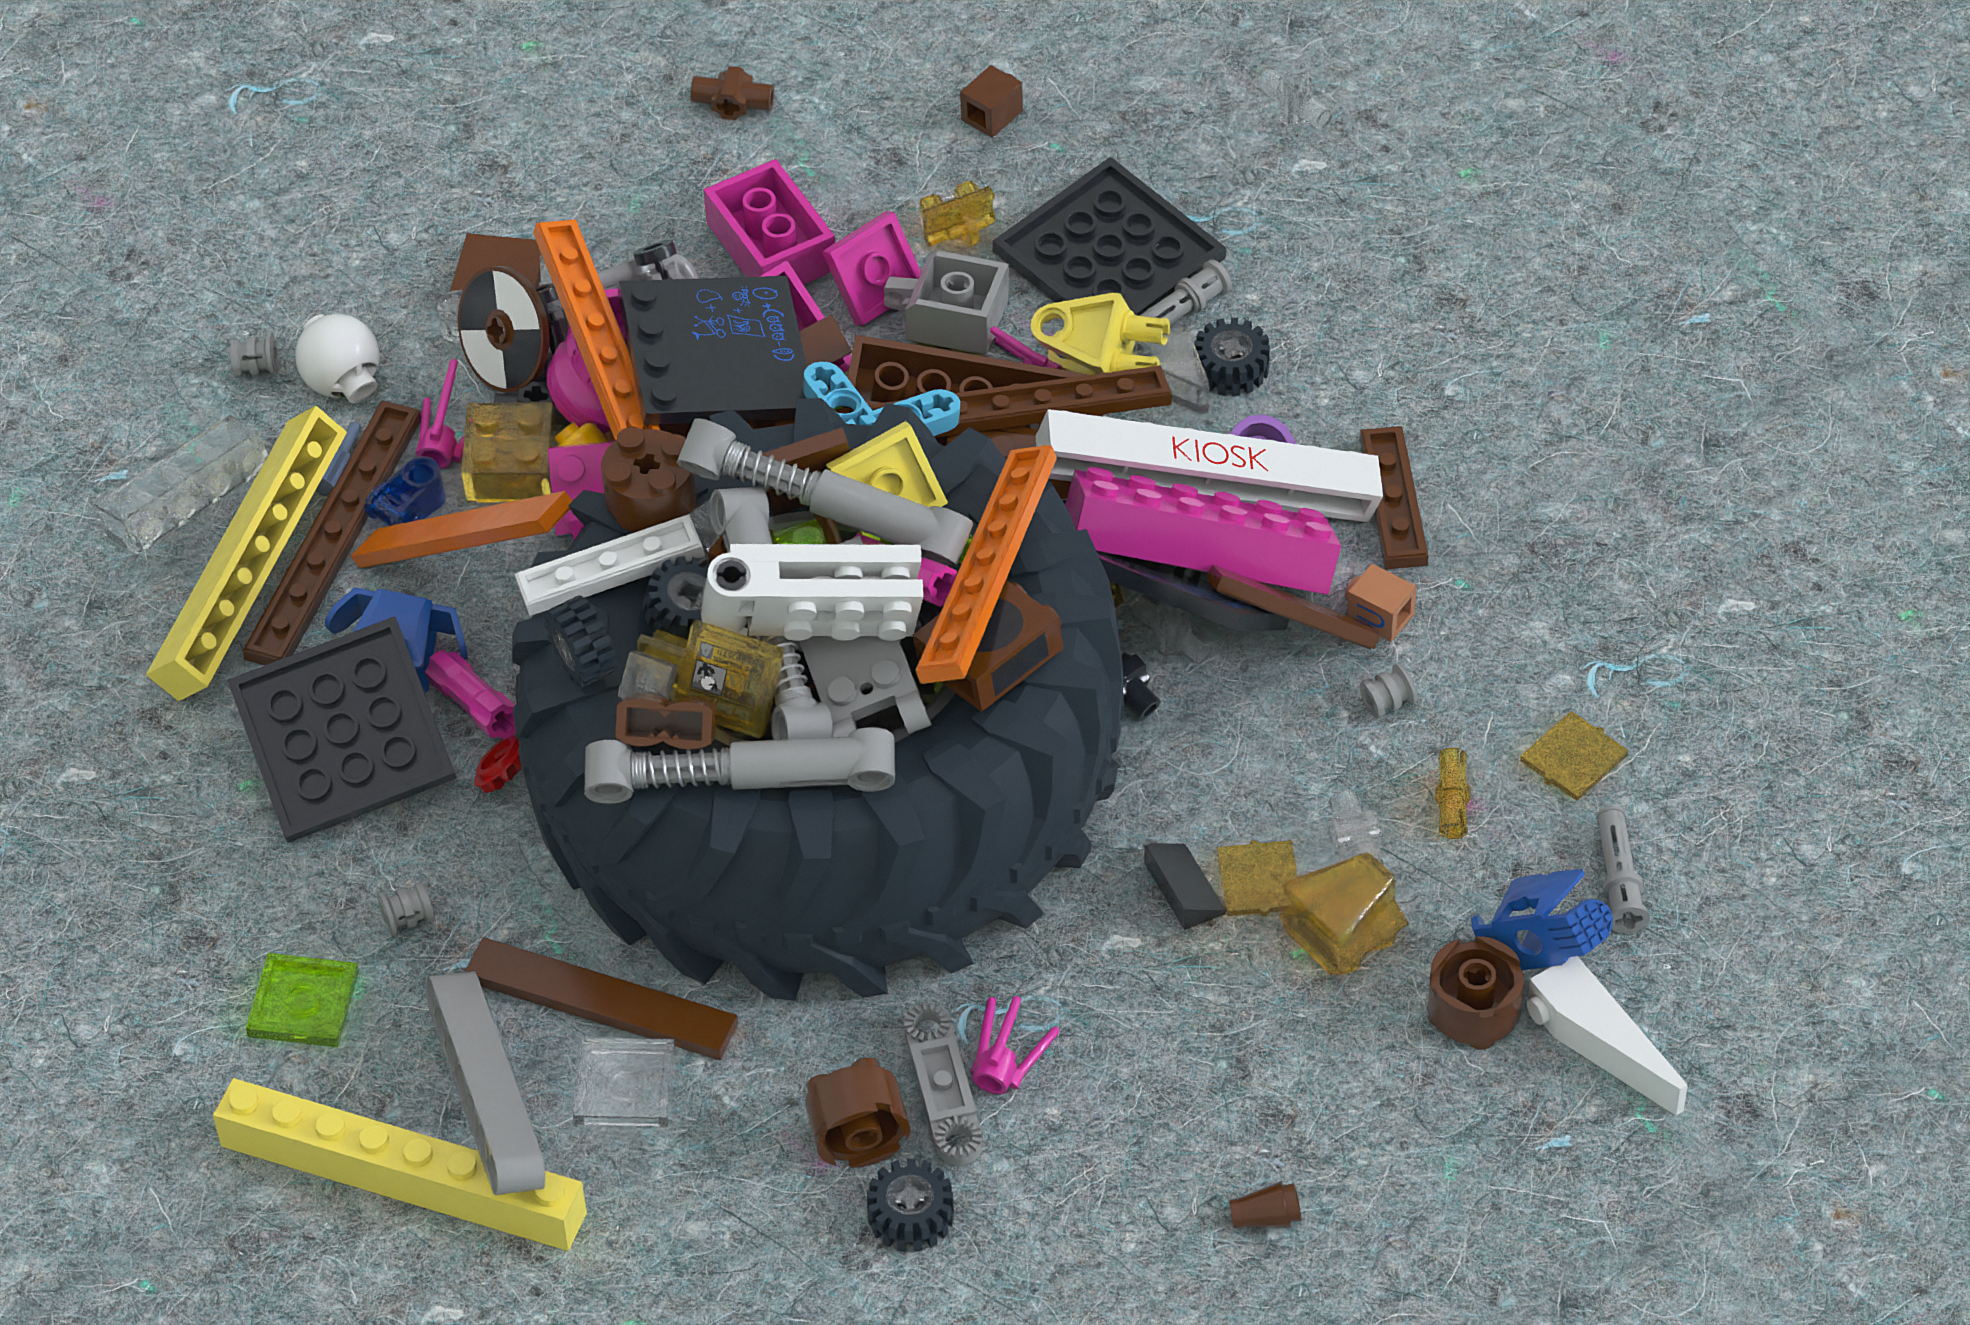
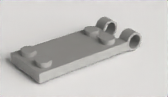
(851, 666)

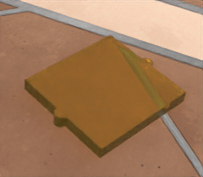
(1574, 755)
(1255, 876)

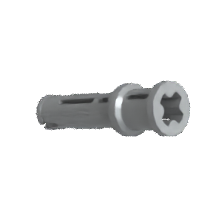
(1190, 295)
(1614, 829)

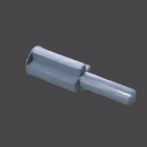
(339, 460)

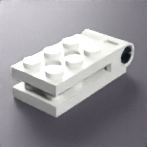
(815, 590)

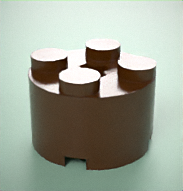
(644, 480)
(1475, 991)
(856, 1114)

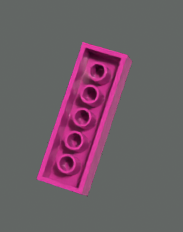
(1203, 530)

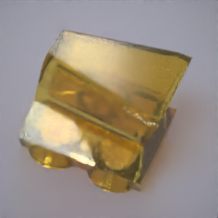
(1343, 912)

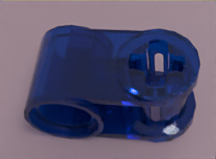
(408, 494)

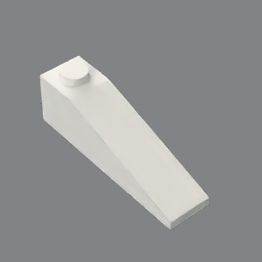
(1595, 1026)

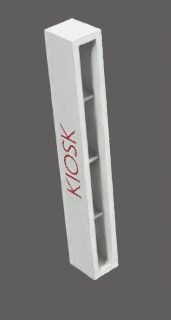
(1251, 468)

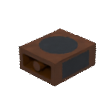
(1013, 646)

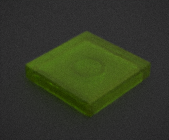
(302, 1000)

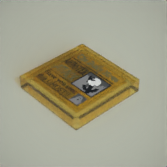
(733, 673)

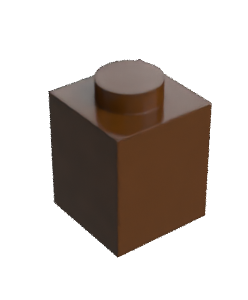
(991, 101)

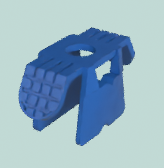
(416, 617)
(1549, 938)

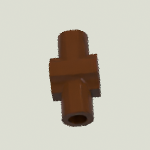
(732, 93)

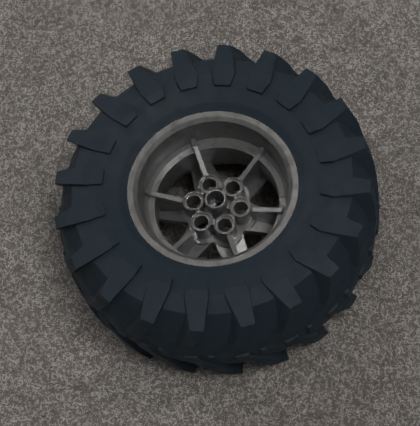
(833, 870)

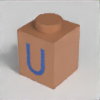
(1381, 601)

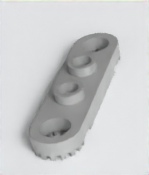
(943, 1084)

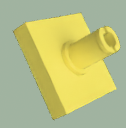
(893, 465)

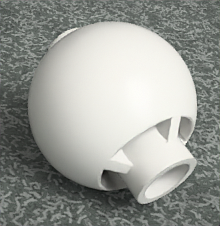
(338, 357)

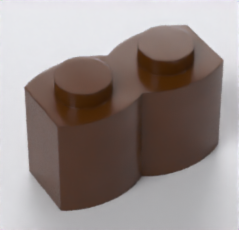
(650, 719)

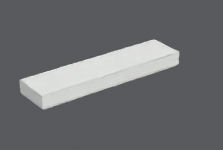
(608, 564)

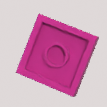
(866, 261)

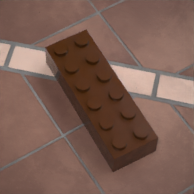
(898, 370)

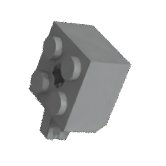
(952, 301)

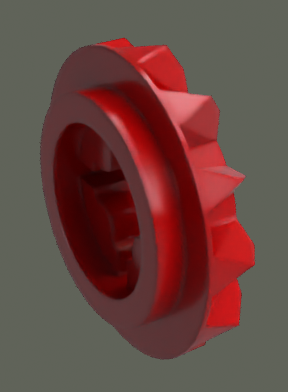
(498, 765)

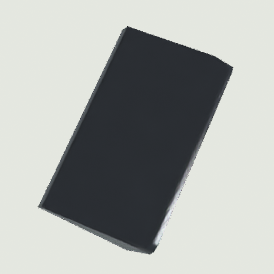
(1182, 883)

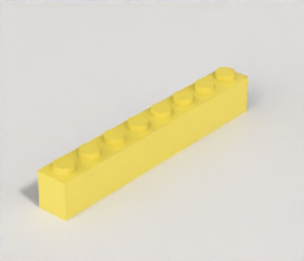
(246, 554)
(392, 1163)

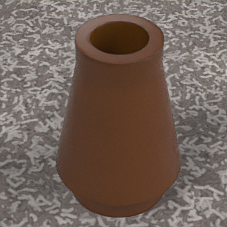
(1268, 1207)

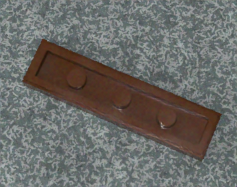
(1398, 512)
(1292, 607)

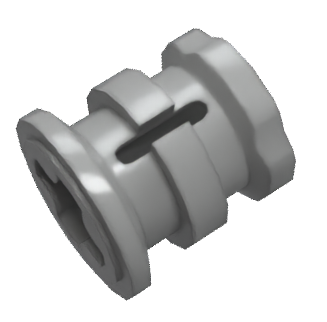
(267, 348)
(1388, 691)
(405, 908)

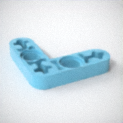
(935, 408)

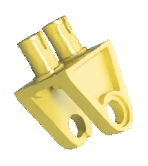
(1098, 334)

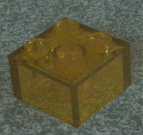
(507, 451)

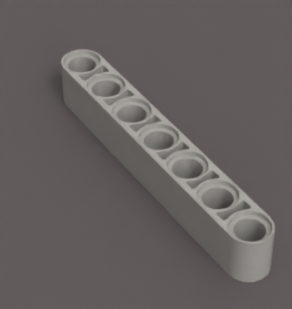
(485, 1083)

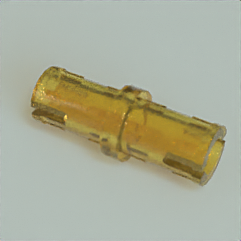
(1452, 793)

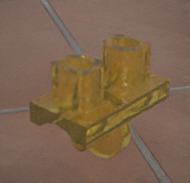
(958, 217)

